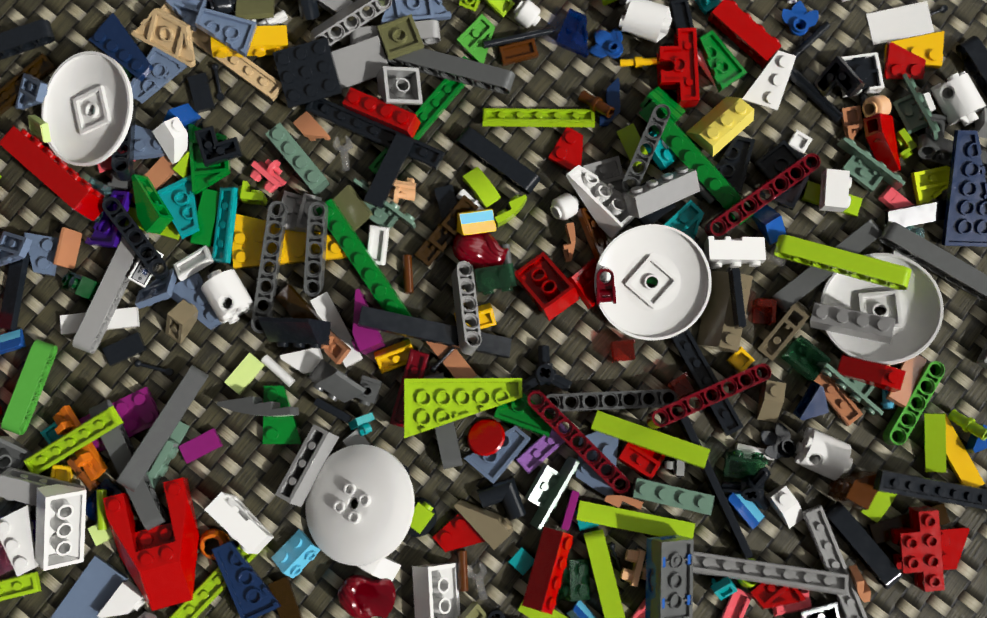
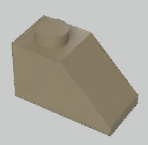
(181, 320)
(770, 400)

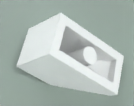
(172, 138)
(304, 360)
(785, 505)
(382, 569)
(123, 601)

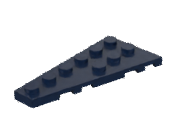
(967, 194)

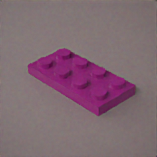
(136, 411)

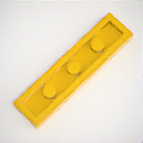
(960, 459)

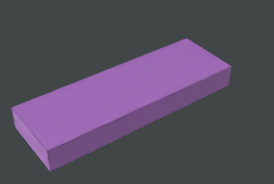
(540, 450)

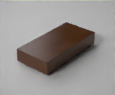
(518, 51)

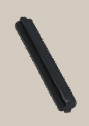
(813, 93)

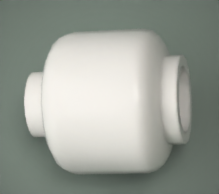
(527, 13)
(564, 206)

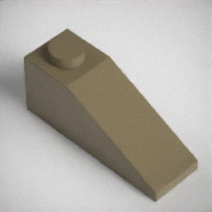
(784, 331)
(489, 525)

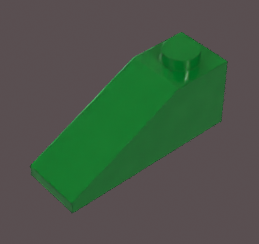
(149, 205)

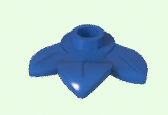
(799, 16)
(605, 43)

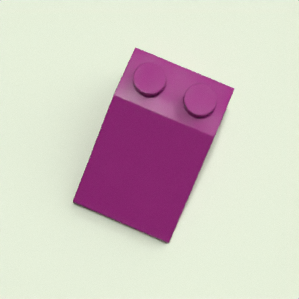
(364, 339)

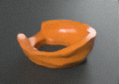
(217, 534)

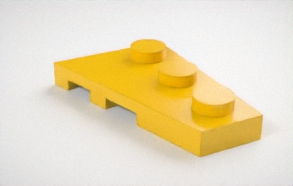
(925, 46)

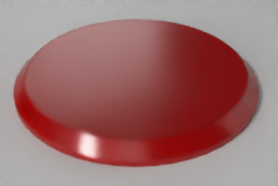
(486, 437)

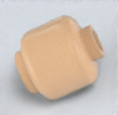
(875, 105)

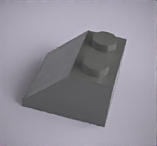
(335, 382)

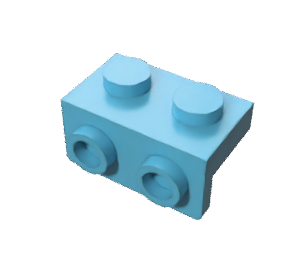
(295, 554)

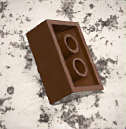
(854, 490)

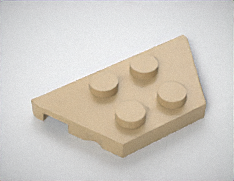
(168, 35)

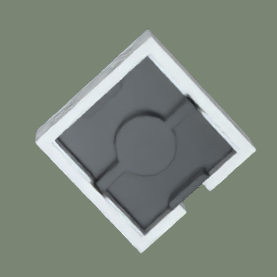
(869, 70)

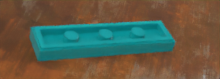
(225, 225)

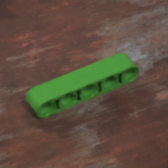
(29, 387)
(913, 414)

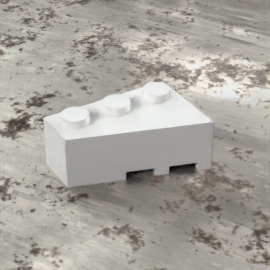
(735, 251)
(239, 522)

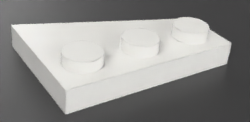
(771, 83)
(18, 540)

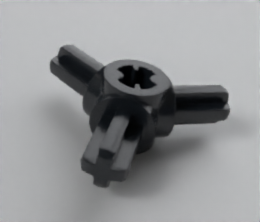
(544, 363)
(751, 487)

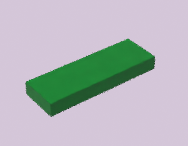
(206, 218)

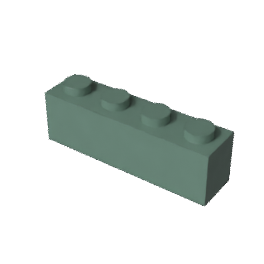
(297, 159)
(672, 496)

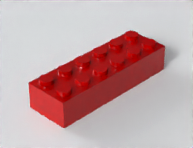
(53, 172)

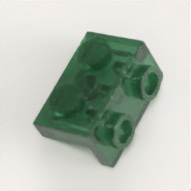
(495, 277)
(804, 357)
(740, 464)
(575, 581)

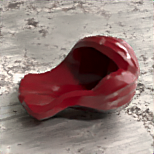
(479, 250)
(367, 597)

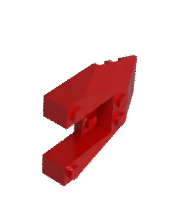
(163, 557)

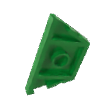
(203, 176)

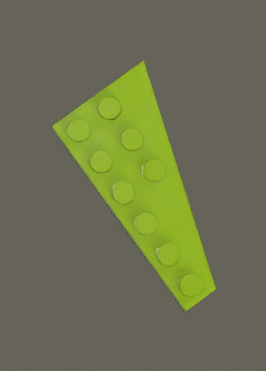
(446, 400)

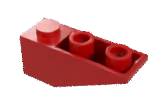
(882, 140)

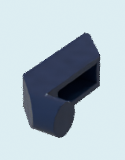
(613, 99)

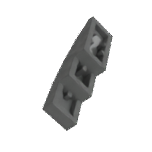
(254, 406)

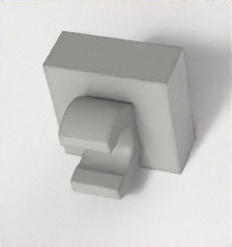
(677, 466)

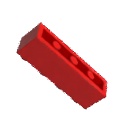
(744, 32)
(378, 111)
(547, 570)

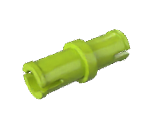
(968, 424)

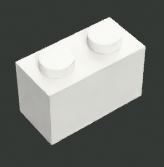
(835, 190)

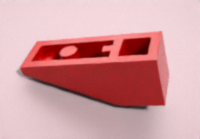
(871, 373)

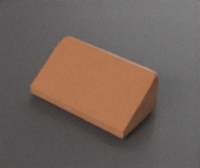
(67, 248)

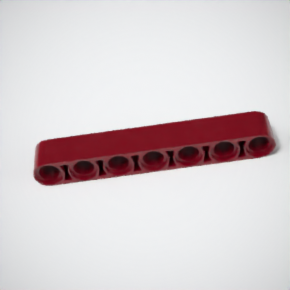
(770, 191)
(717, 392)
(582, 449)

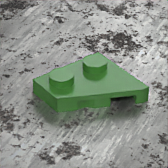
(473, 36)

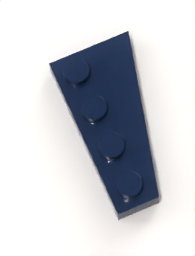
(118, 44)
(244, 584)

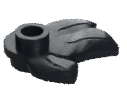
(776, 441)

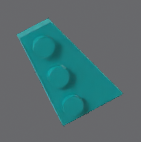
(182, 206)

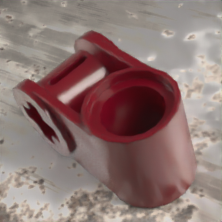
(605, 287)

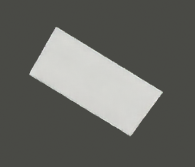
(900, 23)

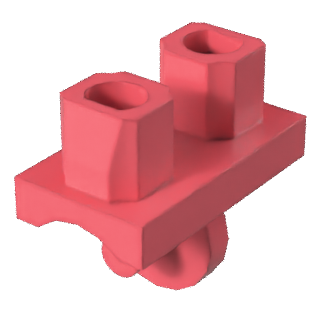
(271, 172)

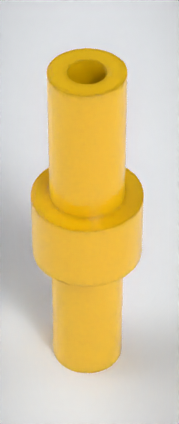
(638, 62)

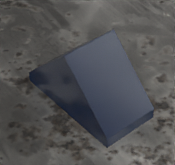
(812, 403)

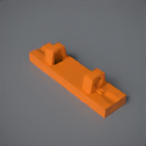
(88, 456)

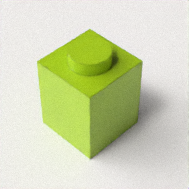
(421, 516)

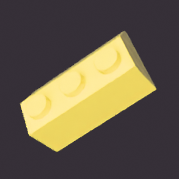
(721, 124)

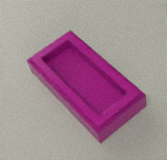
(200, 446)
(569, 510)

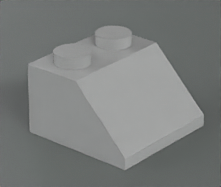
(399, 85)

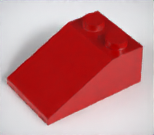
(547, 286)

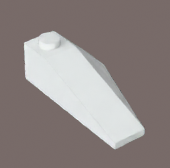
(601, 200)

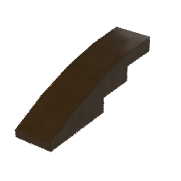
(443, 233)

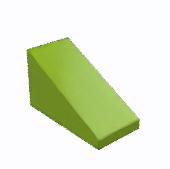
(183, 166)

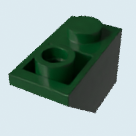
(79, 285)

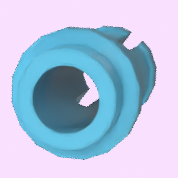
(885, 402)

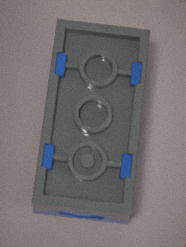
(669, 577)

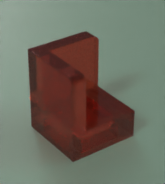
(764, 311)
(622, 350)
(681, 386)

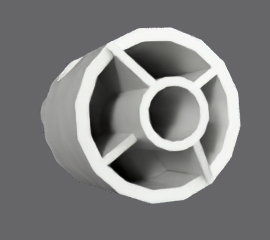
(646, 19)
(958, 99)
(227, 295)
(823, 454)

